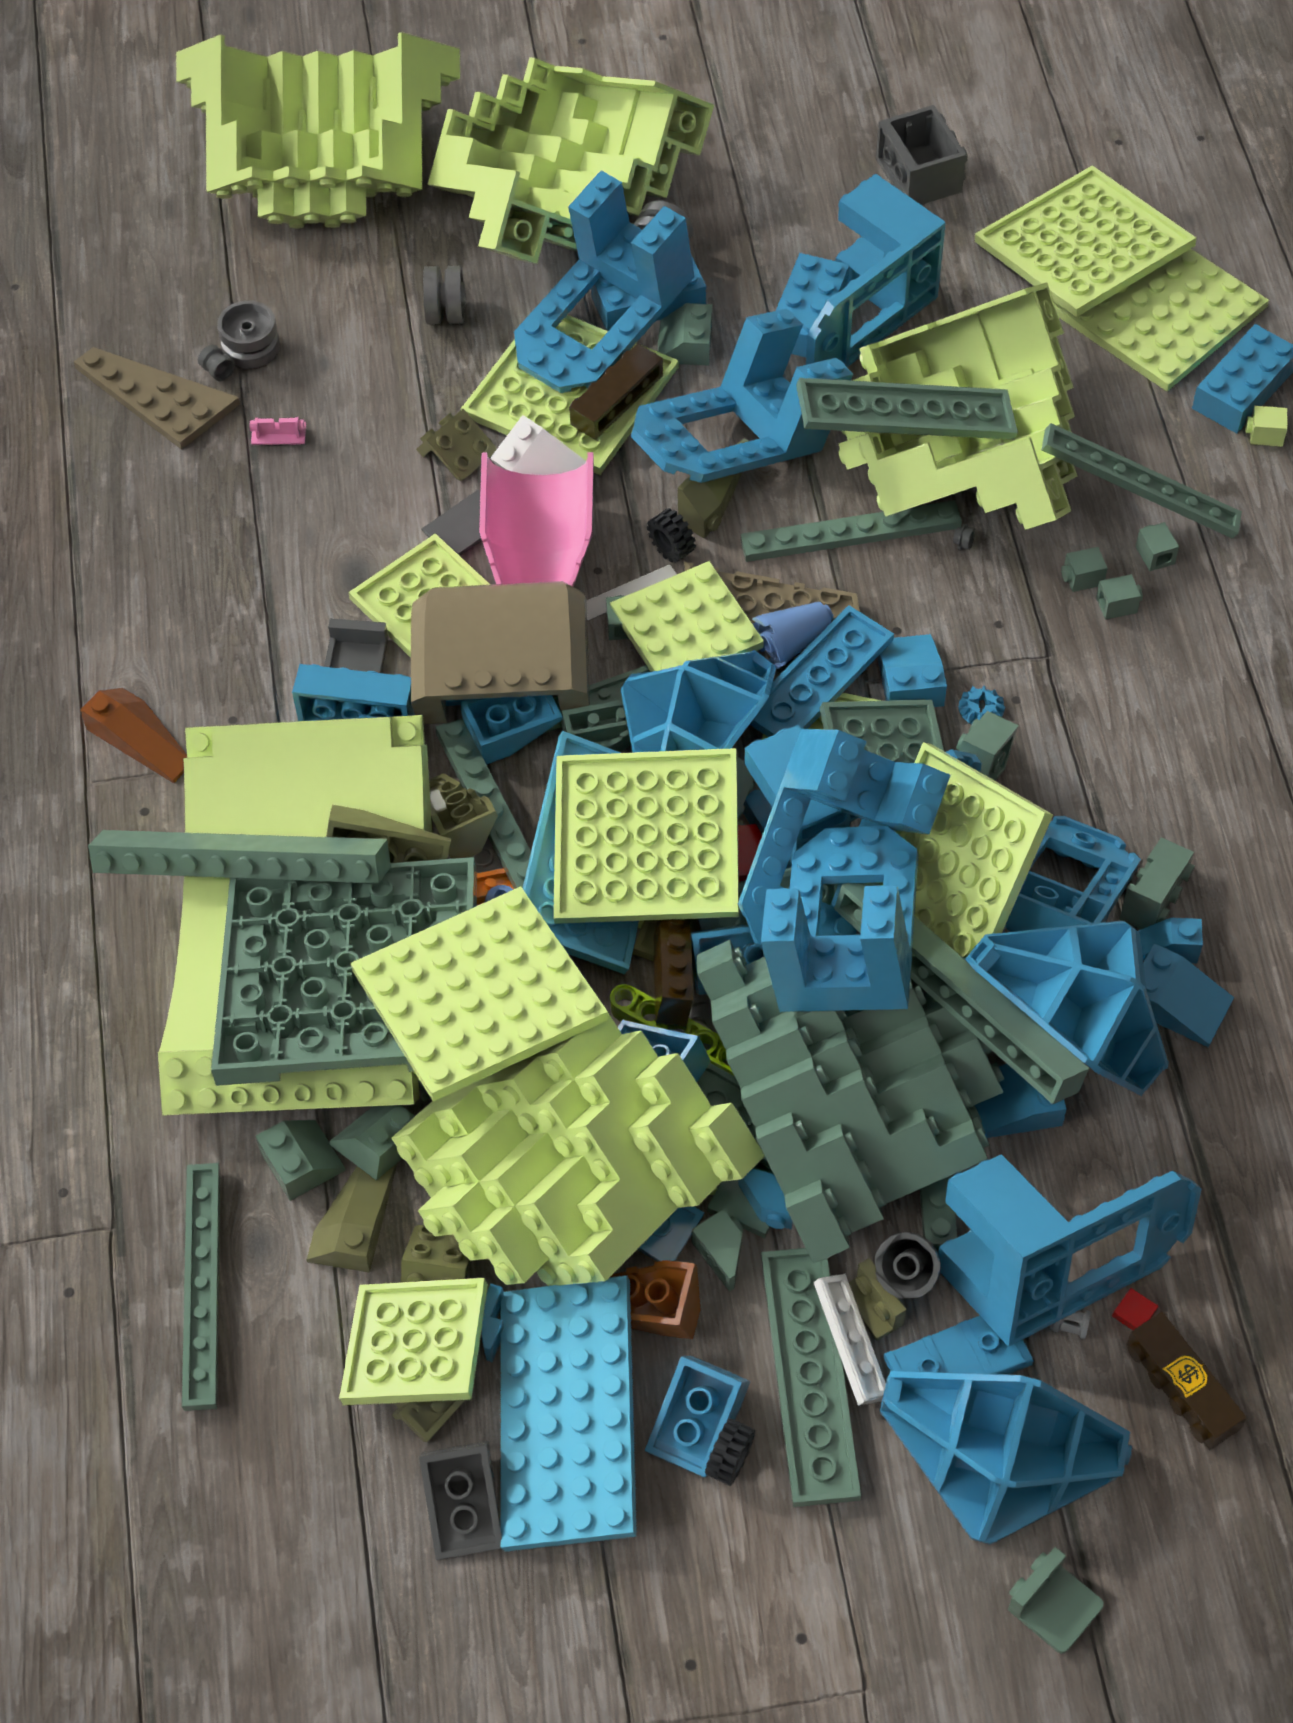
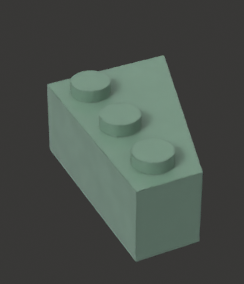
(600, 724)
(1157, 885)

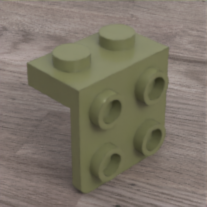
(457, 444)
(432, 1258)

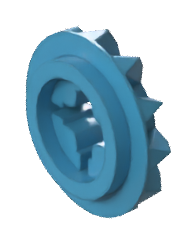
(969, 703)

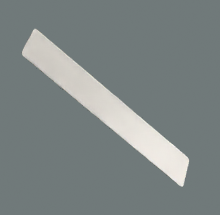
(597, 605)

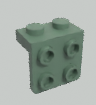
(1054, 1602)

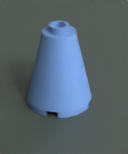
(791, 630)

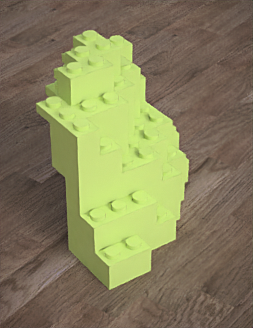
(315, 127)
(549, 139)
(990, 346)
(572, 1156)

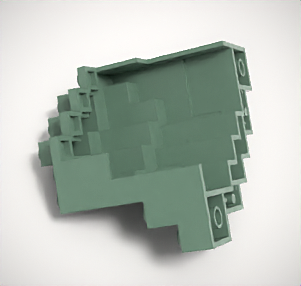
(849, 1098)

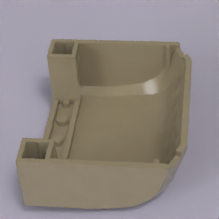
(498, 645)

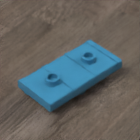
(962, 1348)

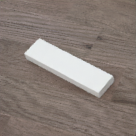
(851, 1338)

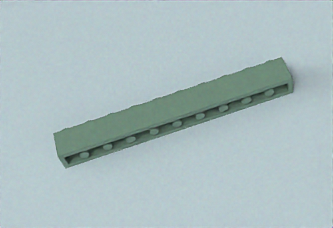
(240, 856)
(981, 1007)

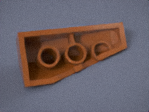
(135, 730)
(664, 1298)

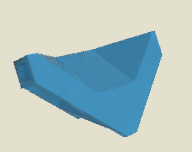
(697, 703)
(1083, 991)
(1002, 1445)

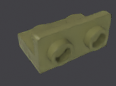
(878, 1308)
(425, 1417)

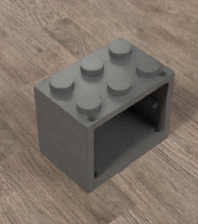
(921, 155)

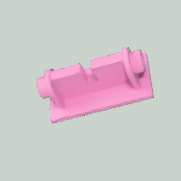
(274, 433)

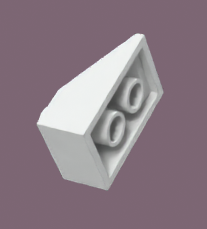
(535, 451)

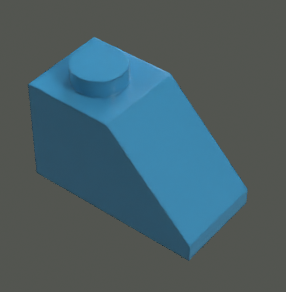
(1175, 934)
(766, 1198)

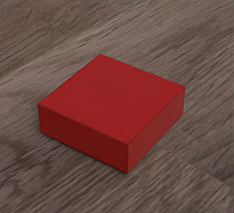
(1134, 1310)

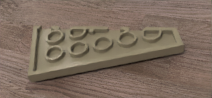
(164, 401)
(765, 594)

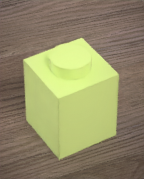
(1267, 426)

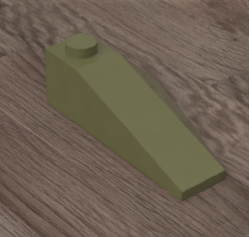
(706, 502)
(460, 816)
(404, 841)
(352, 1223)

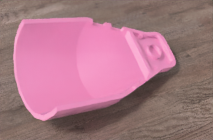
(536, 523)

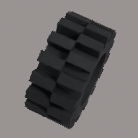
(671, 535)
(730, 1451)

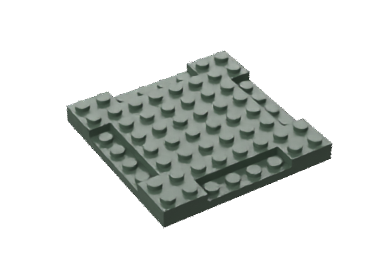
(289, 972)

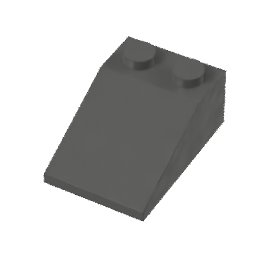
(461, 1499)

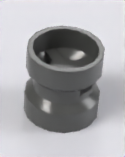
(214, 361)

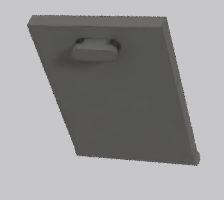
(458, 525)

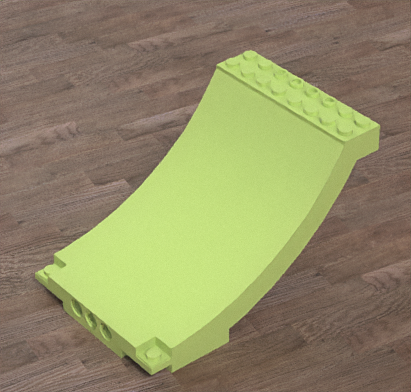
(279, 784)

